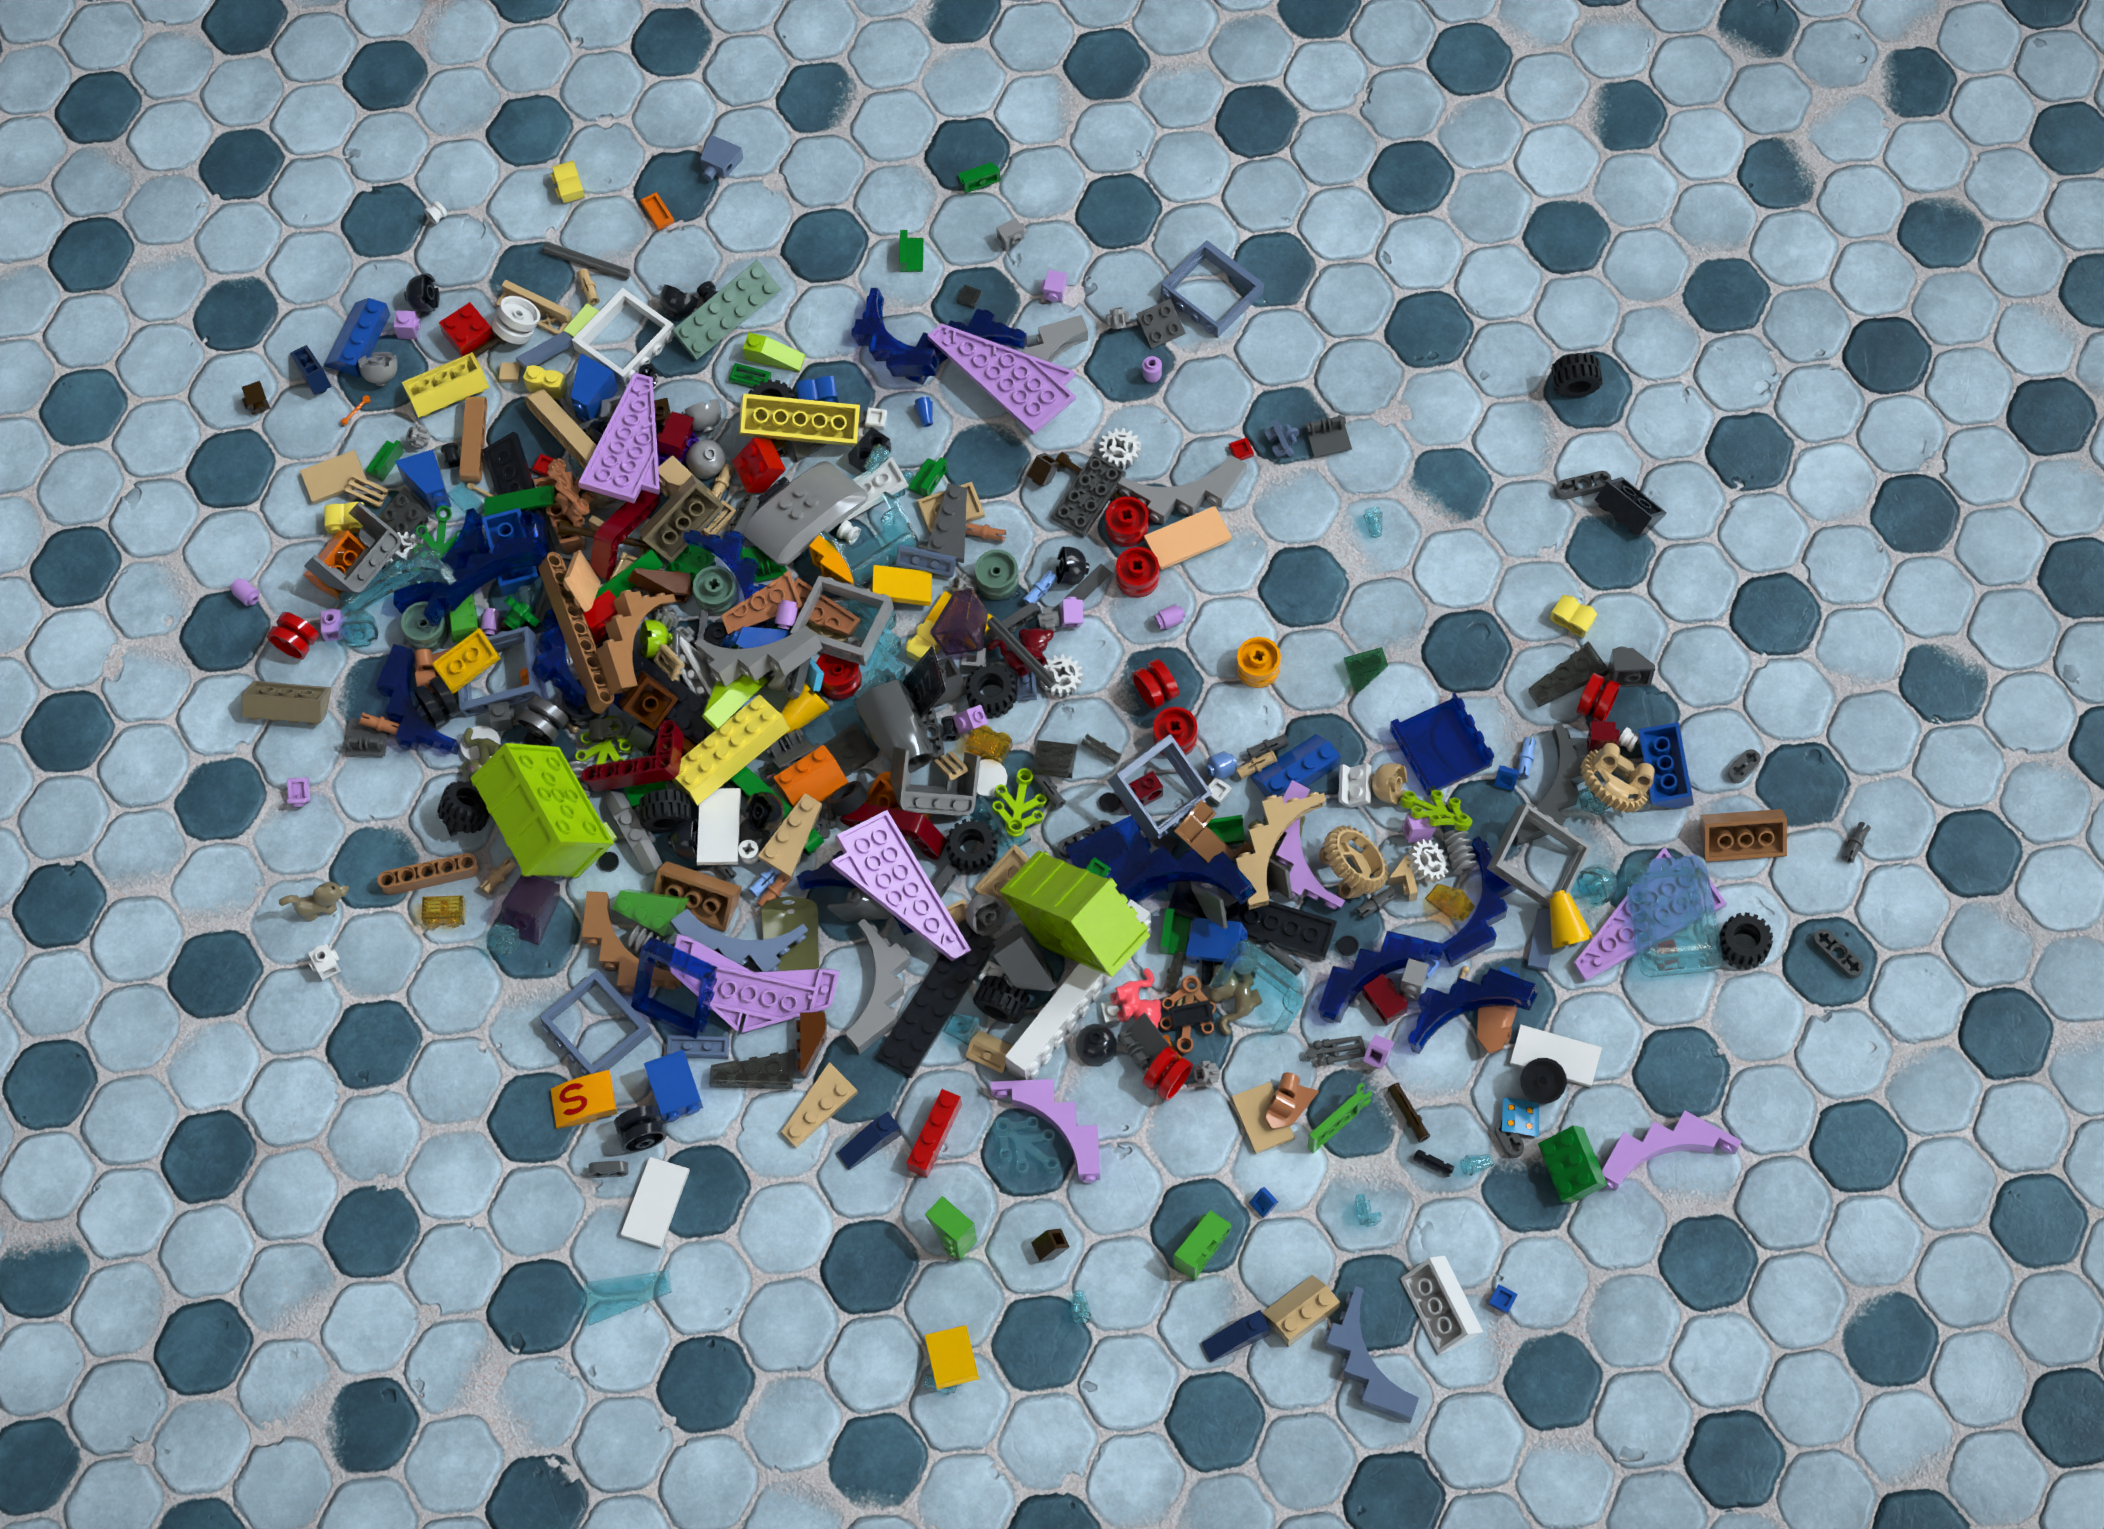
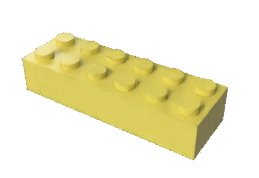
(799, 420)
(729, 749)

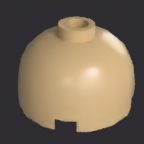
(1388, 782)

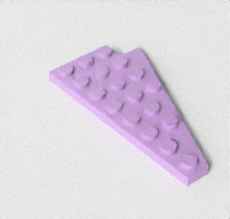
(1019, 382)
(628, 448)
(888, 872)
(1616, 938)

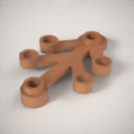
(564, 485)
(1190, 994)

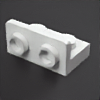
(1355, 785)

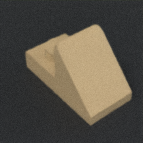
(1404, 875)

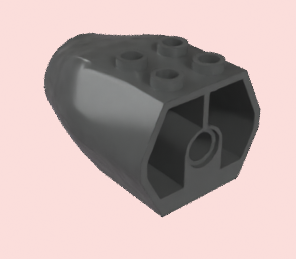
(895, 722)

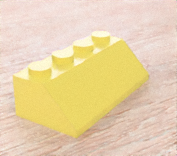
(445, 385)

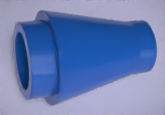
(924, 409)

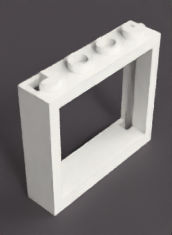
(605, 316)

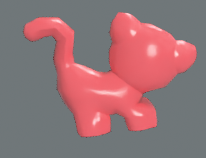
(1132, 1005)

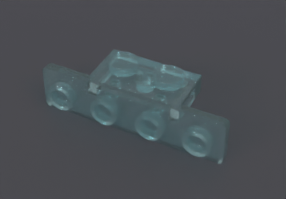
(997, 823)

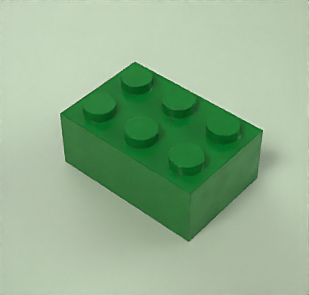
(1572, 1164)

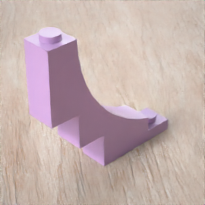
(1038, 1098)
(1689, 1135)

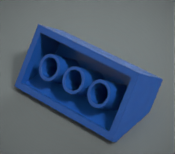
(358, 336)
(504, 526)
(1665, 752)
(1301, 764)

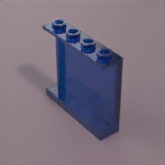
(1442, 745)
(1119, 848)

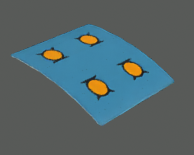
(1520, 1117)

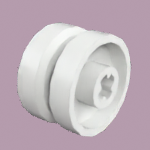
(515, 320)

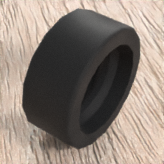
(848, 798)

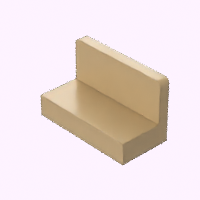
(989, 1051)

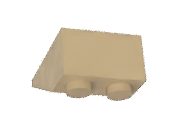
(672, 476)

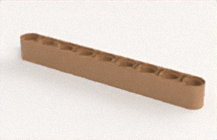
(576, 634)

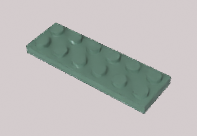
(726, 310)

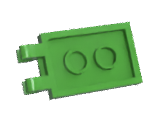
(1339, 1119)

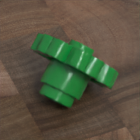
(518, 614)

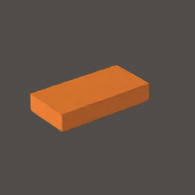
(657, 211)

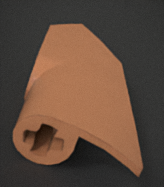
(424, 669)
(1495, 1026)
(1288, 1102)

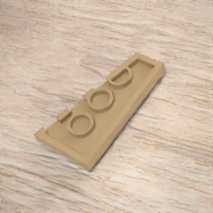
(788, 842)
(820, 1104)

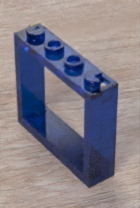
(686, 963)

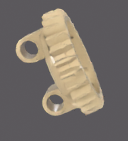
(1616, 791)
(1367, 862)

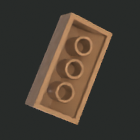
(1744, 835)
(710, 898)

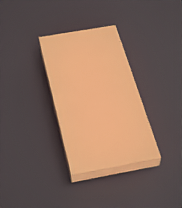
(1188, 537)
(581, 581)

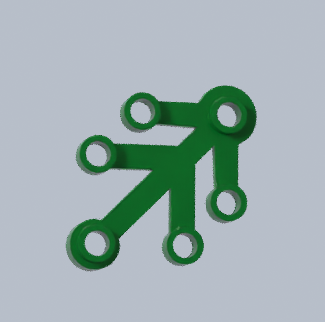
(439, 545)

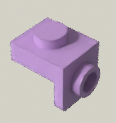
(970, 719)
(298, 791)

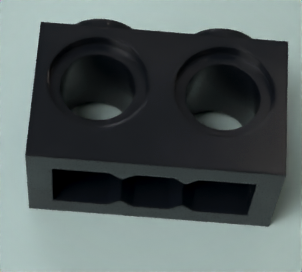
(865, 446)

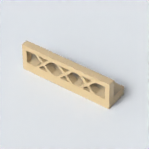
(544, 306)

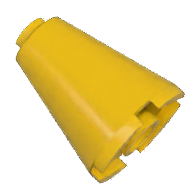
(803, 709)
(1566, 921)

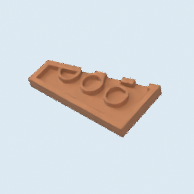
(762, 605)
(827, 612)

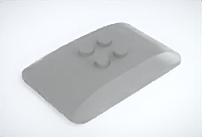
(802, 510)

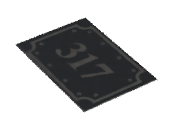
(925, 682)

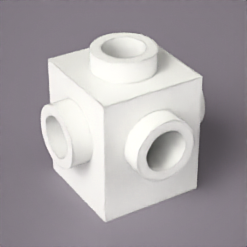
(324, 961)

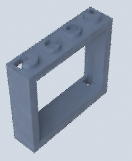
(1227, 265)
(515, 696)
(1183, 768)
(596, 978)

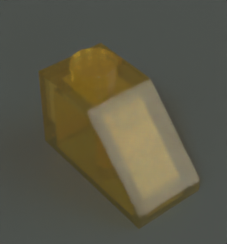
(1450, 901)

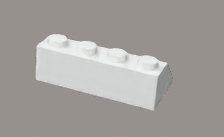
(1441, 1304)

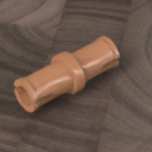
(566, 504)
(985, 532)
(379, 724)
(774, 890)

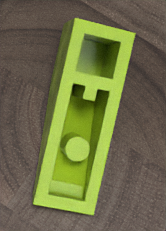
(772, 353)

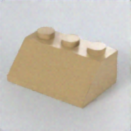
(1301, 1310)

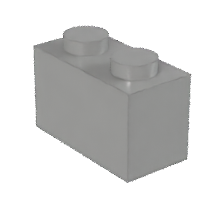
(1413, 979)

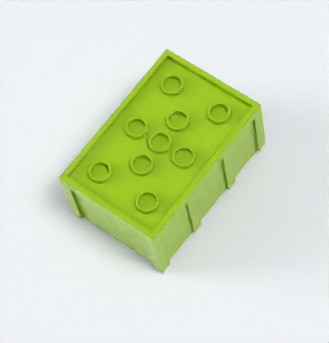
(541, 810)
(1075, 913)

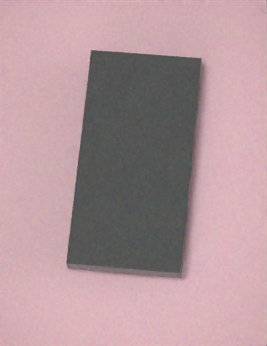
(1088, 495)

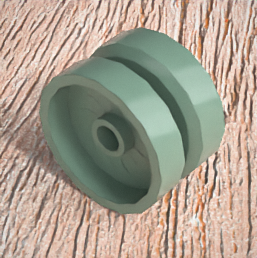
(996, 574)
(715, 590)
(419, 631)

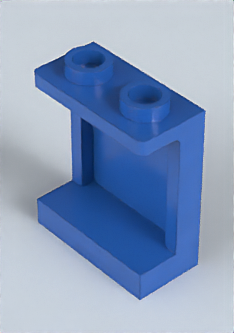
(1211, 941)

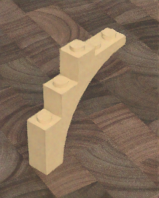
(1264, 838)

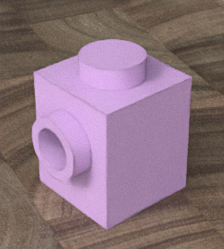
(1054, 286)
(406, 324)
(1071, 612)
(330, 624)
(1417, 829)
(1378, 1051)

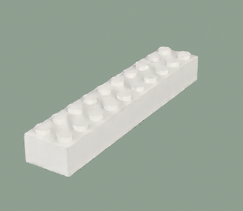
(1061, 1015)

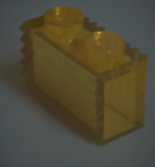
(989, 744)
(443, 911)

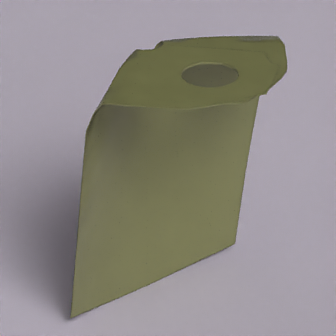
(778, 922)

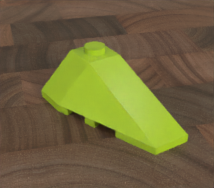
(729, 699)

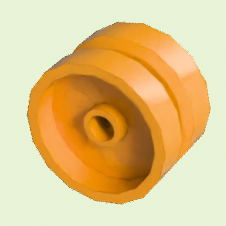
(1258, 662)

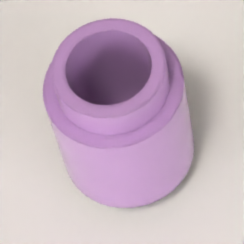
(1152, 369)
(245, 592)
(786, 614)
(1169, 617)
(490, 621)

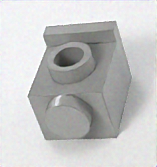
(1011, 233)

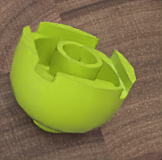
(652, 635)

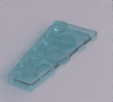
(619, 1294)

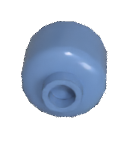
(1221, 765)

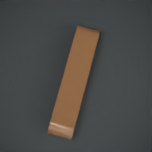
(473, 439)
(418, 871)

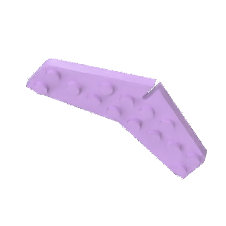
(760, 995)

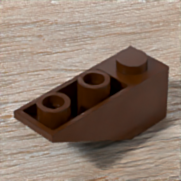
(663, 582)
(812, 1038)

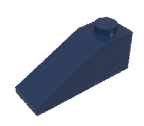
(311, 370)
(870, 1140)
(1236, 1336)

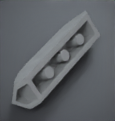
(632, 831)

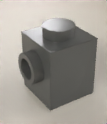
(501, 716)

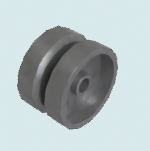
(542, 719)

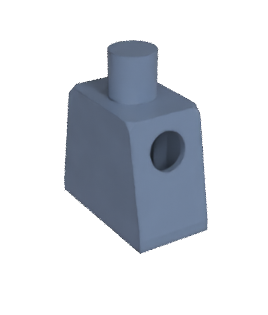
(719, 158)

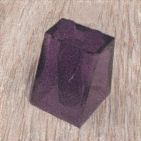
(961, 624)
(530, 906)

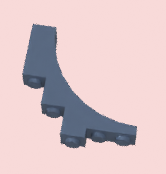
(760, 952)
(1380, 1392)

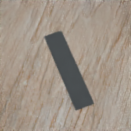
(1088, 585)

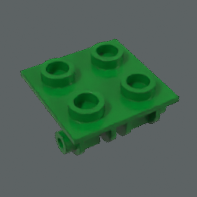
(692, 561)
(767, 568)

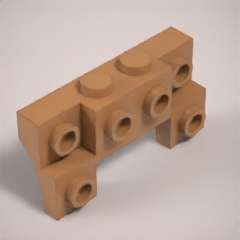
(1201, 838)

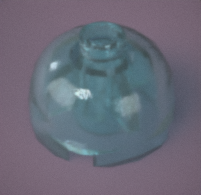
(358, 629)
(1598, 883)

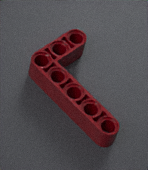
(617, 529)
(644, 770)
(911, 825)

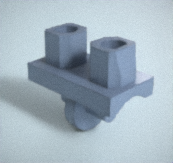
(1277, 432)

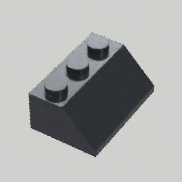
(1629, 506)

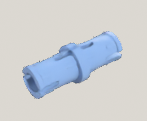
(1040, 588)
(1526, 757)
(766, 878)

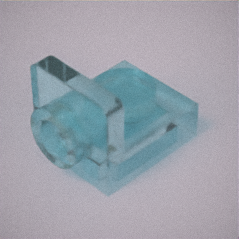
(1363, 1208)

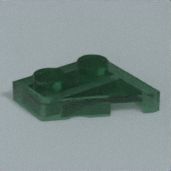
(1365, 667)

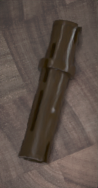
(1412, 1118)

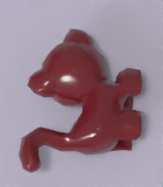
(1034, 640)

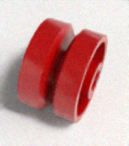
(1127, 521)
(1137, 572)
(292, 635)
(840, 677)
(1155, 684)
(1595, 697)
(1179, 724)
(1167, 1073)

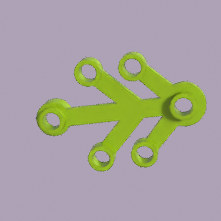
(603, 749)
(1018, 807)
(1459, 820)

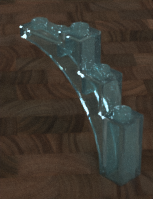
(422, 567)
(884, 664)

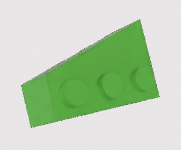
(463, 620)
(650, 909)
(952, 1228)
(1201, 1244)

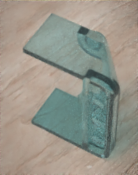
(881, 548)
(1247, 958)

